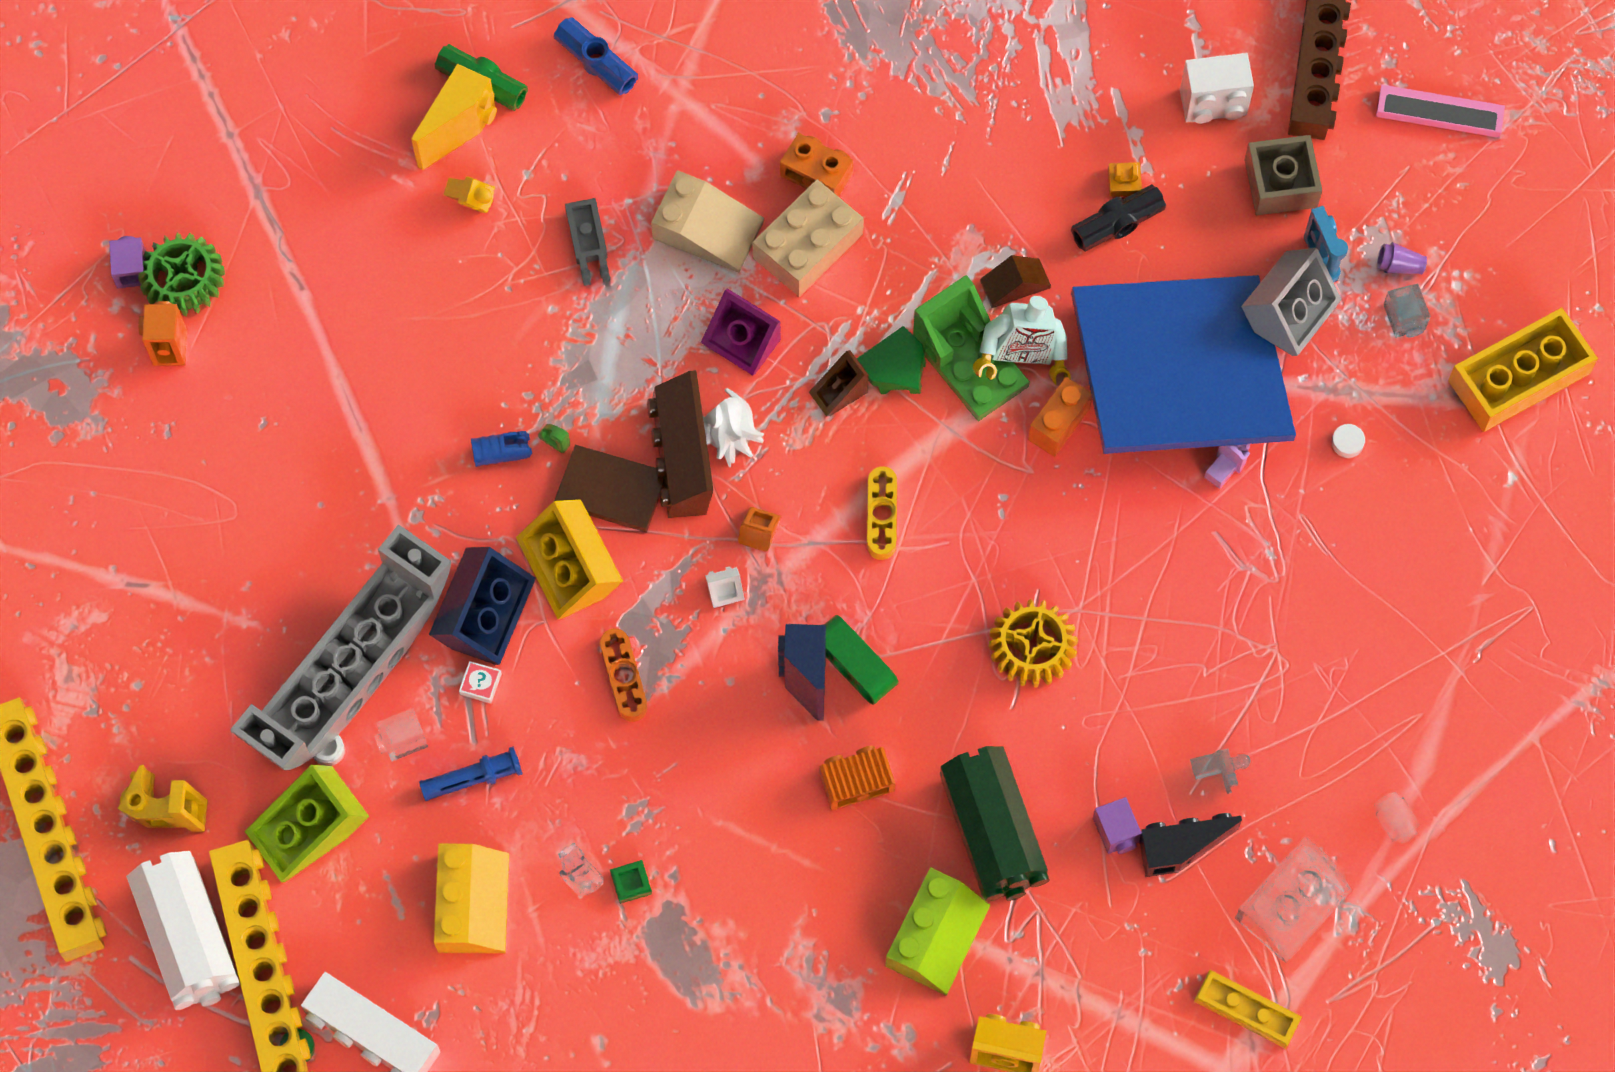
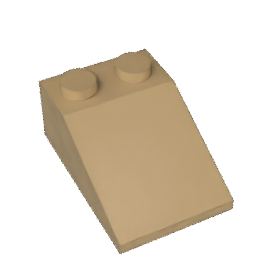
(705, 222)

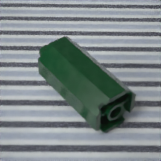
(994, 824)

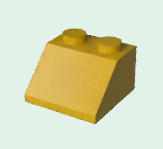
(1007, 1044)

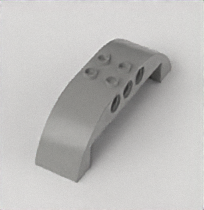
(350, 656)

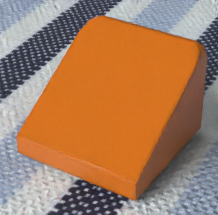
(758, 529)

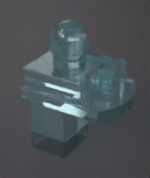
(1221, 763)

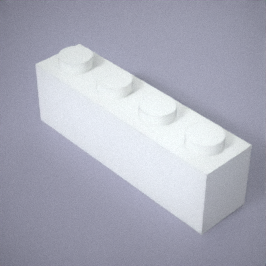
(368, 1027)

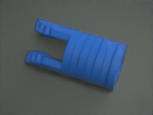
(501, 448)

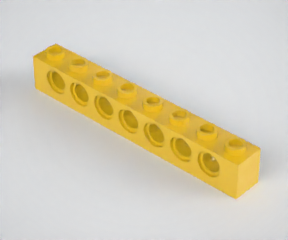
(229, 864)
(71, 940)

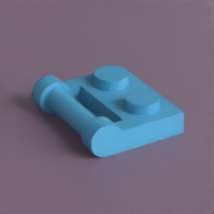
(1321, 234)

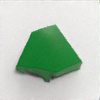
(895, 363)

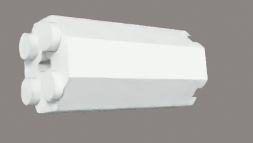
(183, 930)

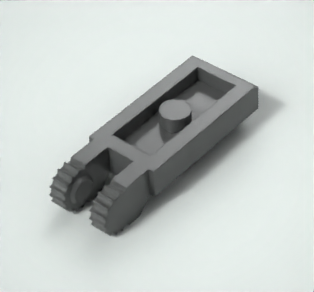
(587, 237)

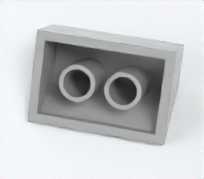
(1292, 300)

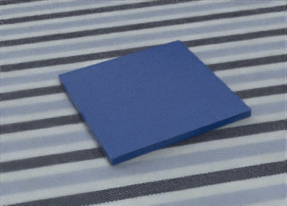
(1179, 366)

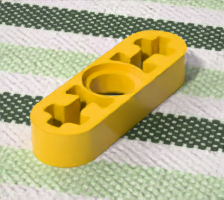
(891, 522)

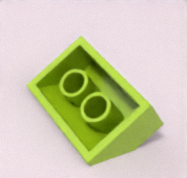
(937, 932)

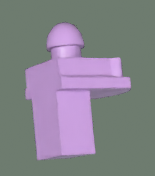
(1229, 460)

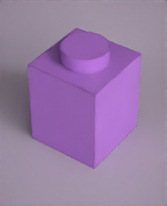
(127, 261)
(1117, 826)

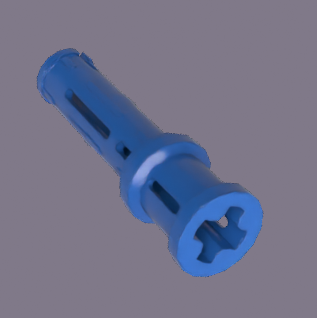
(487, 770)

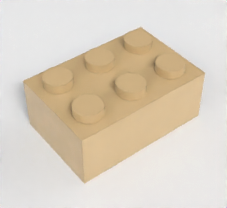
(808, 237)

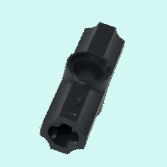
(1118, 217)

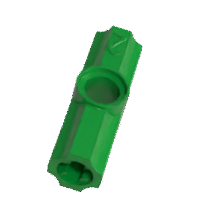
(505, 88)

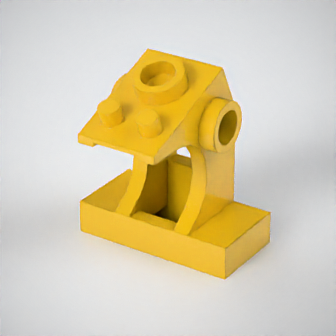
(177, 810)

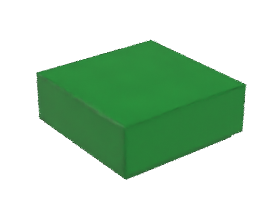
(631, 881)

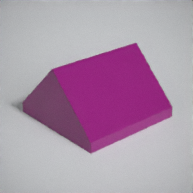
(742, 332)

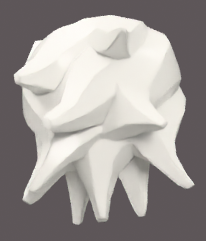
(730, 427)

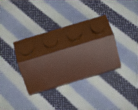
(681, 446)

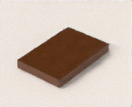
(611, 487)

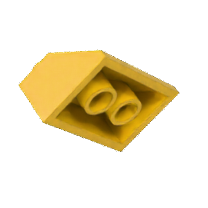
(569, 557)
(471, 899)

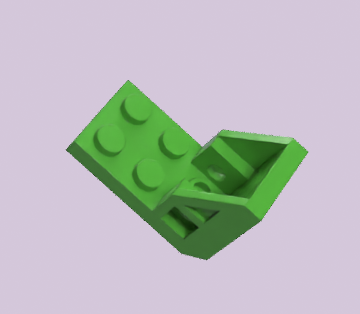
(952, 335)

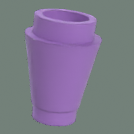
(1398, 259)

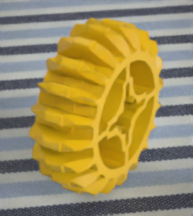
(1045, 647)

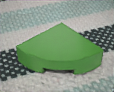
(555, 437)

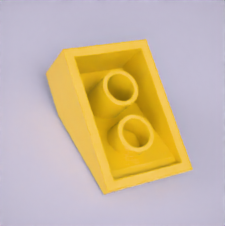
(455, 116)

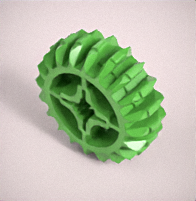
(181, 259)

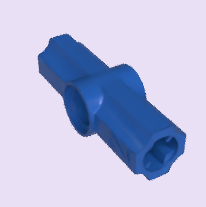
(607, 67)

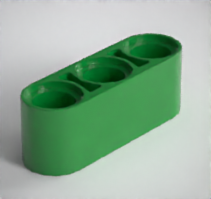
(857, 661)

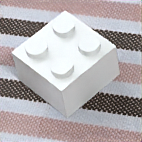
(1216, 88)

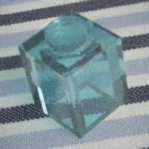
(1407, 311)

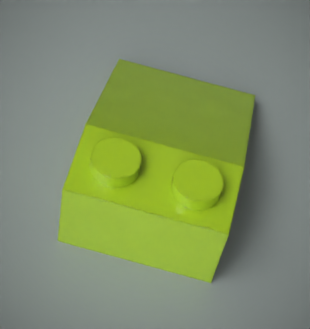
(306, 821)

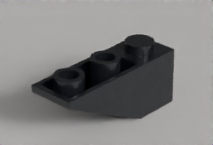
(1177, 846)

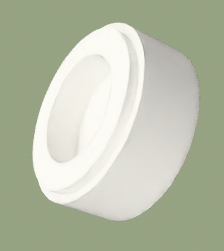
(1348, 441)
(331, 753)

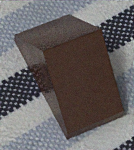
(1014, 280)
(841, 385)

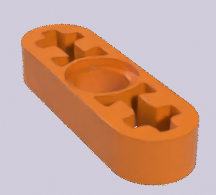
(626, 651)

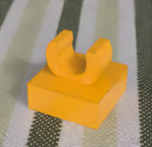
(1124, 179)

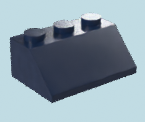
(482, 605)
(803, 665)

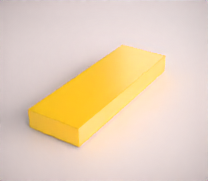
(1248, 1009)

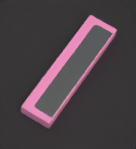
(1440, 111)

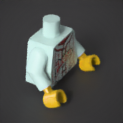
(1026, 336)

